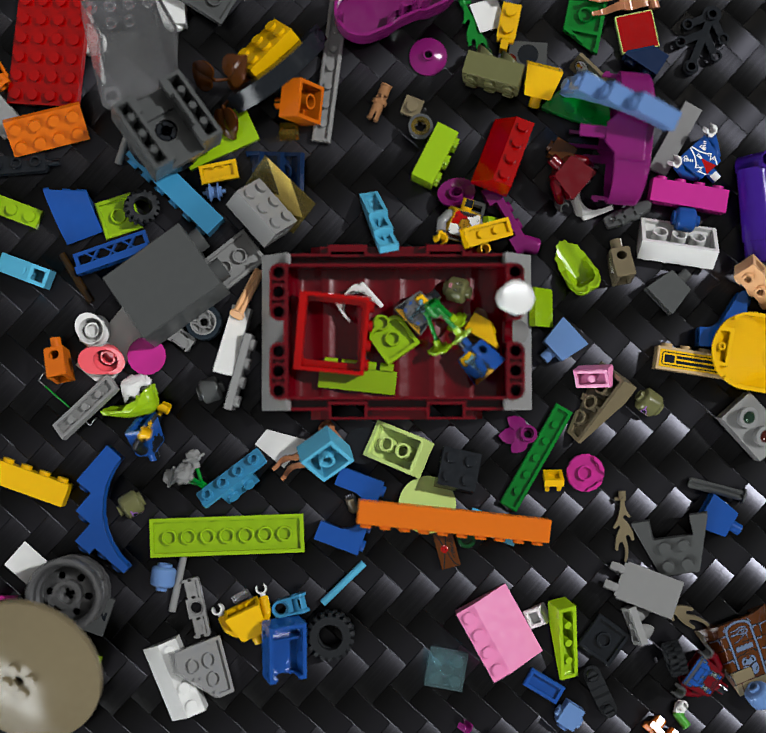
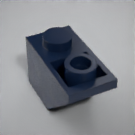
(645, 59)

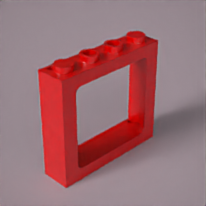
(357, 368)

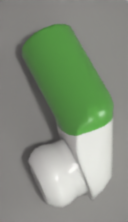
(678, 713)

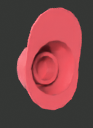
(101, 360)

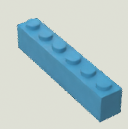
(185, 198)

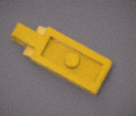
(508, 25)

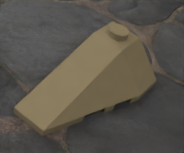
(599, 405)

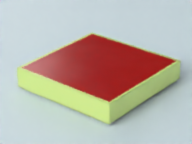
(636, 31)

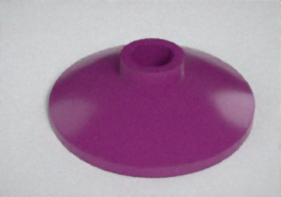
(424, 65)
(453, 191)

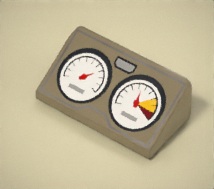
(582, 63)

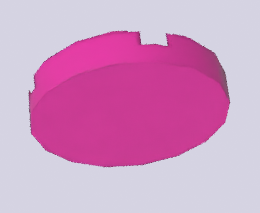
(145, 357)
(585, 472)

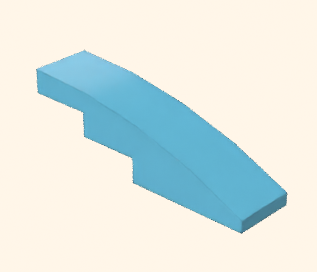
(378, 222)

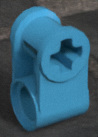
(292, 605)

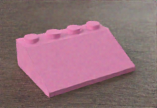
(499, 632)

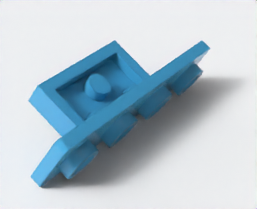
(234, 480)

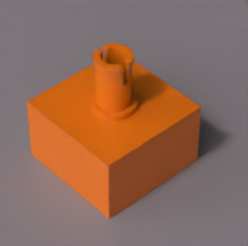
(301, 102)

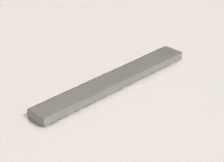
(329, 78)

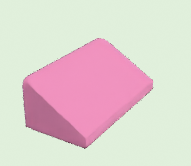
(593, 376)

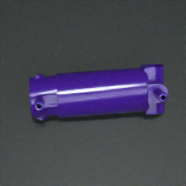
(752, 203)

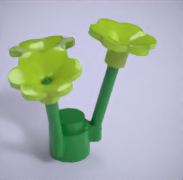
(435, 309)

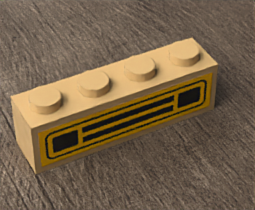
(684, 361)

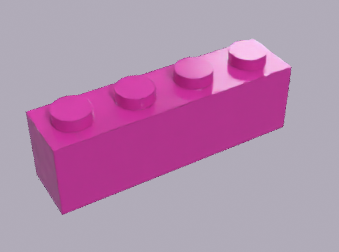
(695, 195)

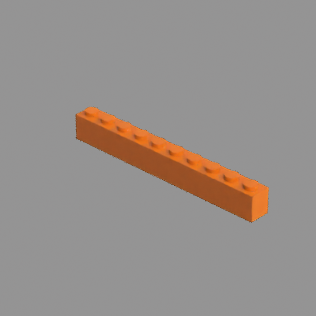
(454, 521)

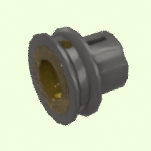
(425, 121)

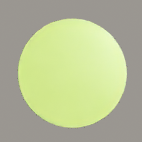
(423, 492)

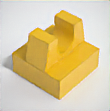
(553, 478)

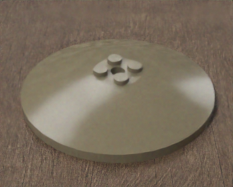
(57, 670)

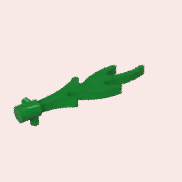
(472, 32)

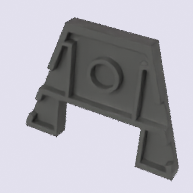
(675, 553)

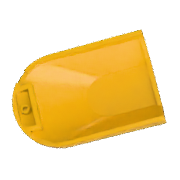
(740, 351)

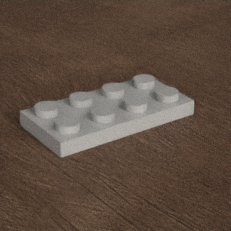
(238, 379)

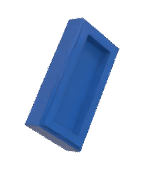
(543, 685)

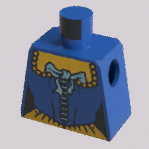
(478, 359)

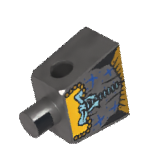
(412, 310)

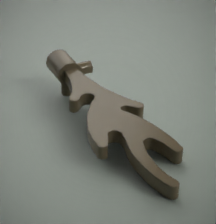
(625, 529)
(680, 612)

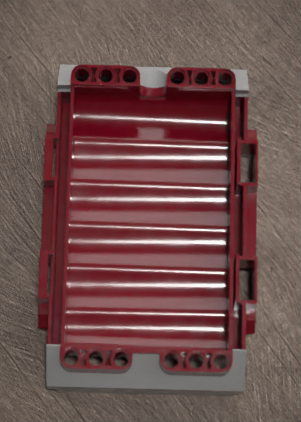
(393, 279)

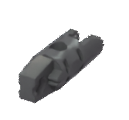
(627, 214)

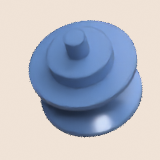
(214, 192)

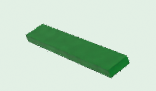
(535, 457)

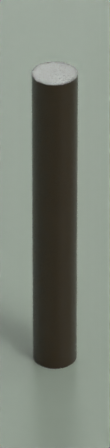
(76, 278)

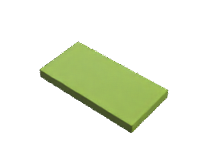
(245, 136)

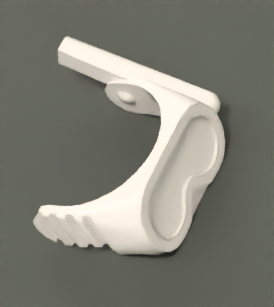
(585, 213)
(359, 288)

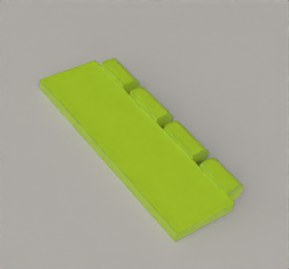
(373, 381)

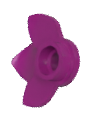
(515, 434)

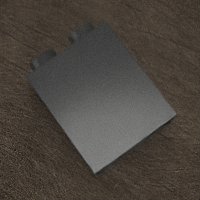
(168, 284)

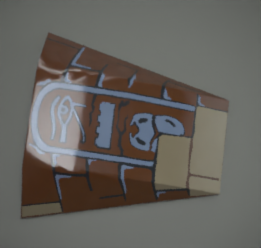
(740, 647)

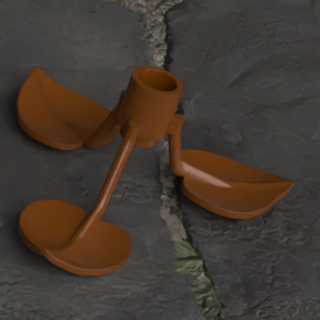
(235, 68)

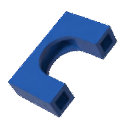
(351, 538)

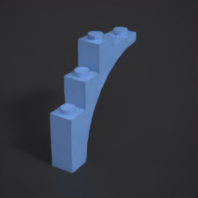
(616, 96)

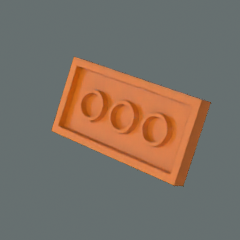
(46, 129)

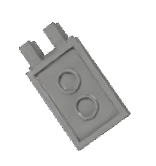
(645, 588)

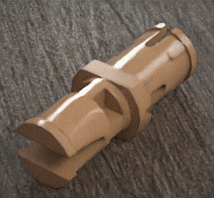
(379, 102)

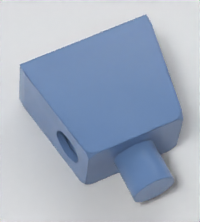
(562, 341)

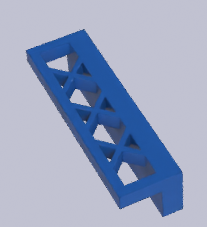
(111, 259)

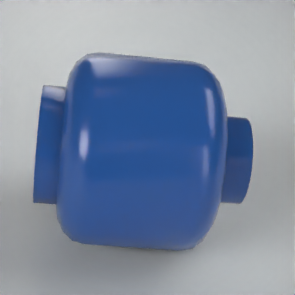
(684, 219)

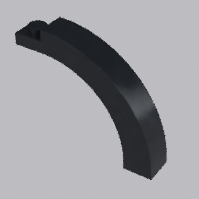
(280, 72)

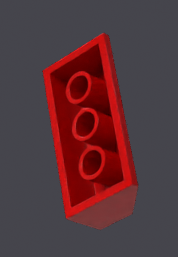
(502, 154)

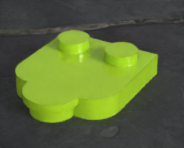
(392, 337)

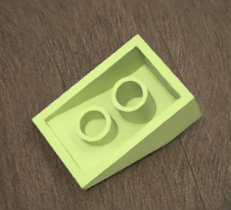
(398, 449)

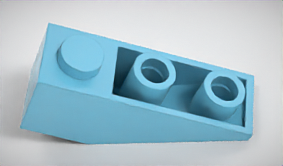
(26, 271)

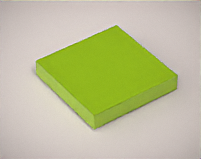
(113, 217)
(542, 310)

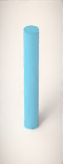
(342, 583)

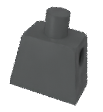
(669, 290)

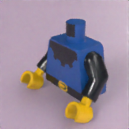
(146, 433)

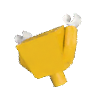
(246, 618)

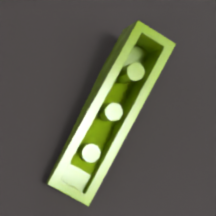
(564, 636)

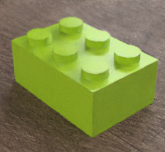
(435, 156)

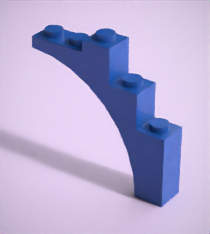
(97, 535)

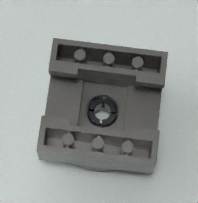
(169, 110)

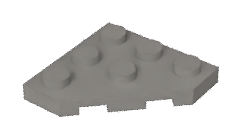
(204, 666)

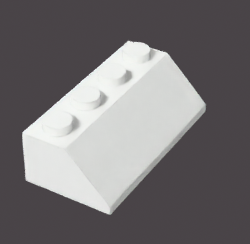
(663, 244)
(179, 695)

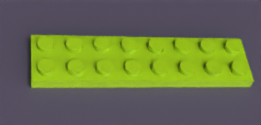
(227, 535)

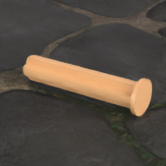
(246, 295)

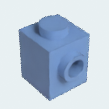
(569, 715)

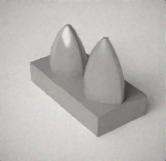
(638, 631)

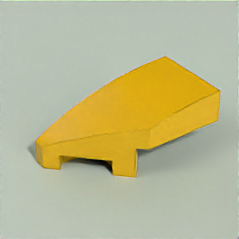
(483, 329)

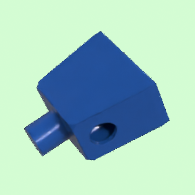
(720, 516)

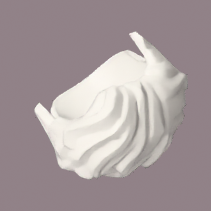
(133, 385)

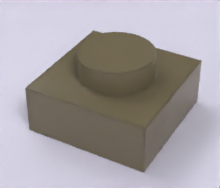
(411, 106)

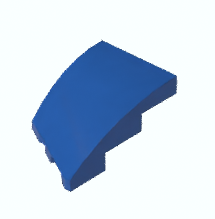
(73, 213)

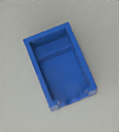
(284, 647)

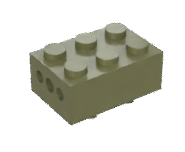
(493, 73)

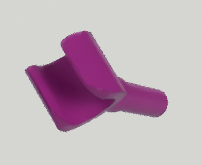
(466, 727)

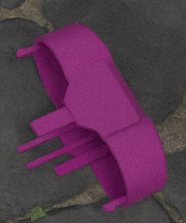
(375, 19)
(622, 145)

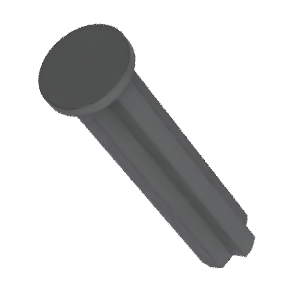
(717, 489)

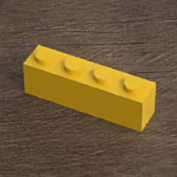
(34, 483)

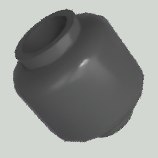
(210, 389)

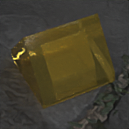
(289, 131)

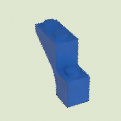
(737, 305)

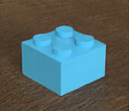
(325, 453)

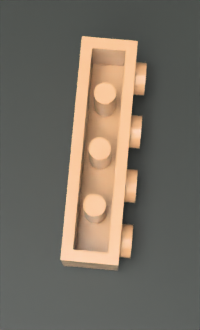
(752, 276)

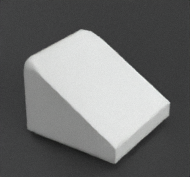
(537, 615)

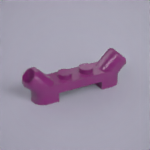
(519, 242)

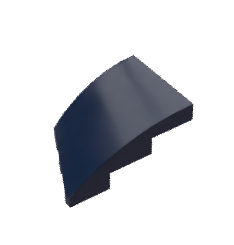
(288, 162)

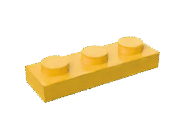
(486, 232)

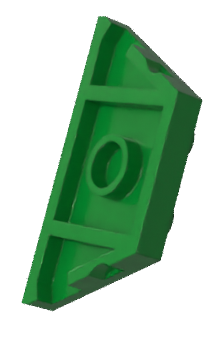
(583, 26)
(577, 110)

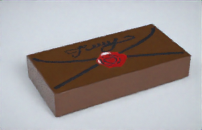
(446, 551)

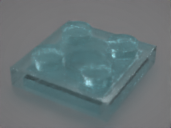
(446, 668)

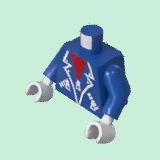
(699, 158)

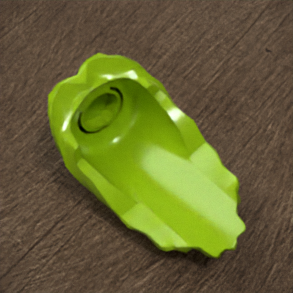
(576, 268)
(142, 405)

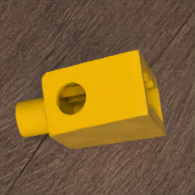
(540, 82)

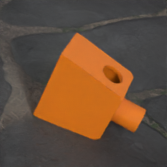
(58, 362)

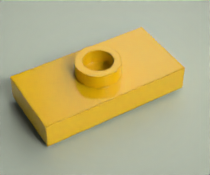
(218, 172)

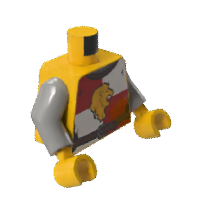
(456, 219)

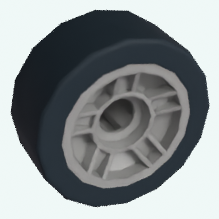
(208, 331)

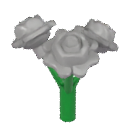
(184, 472)

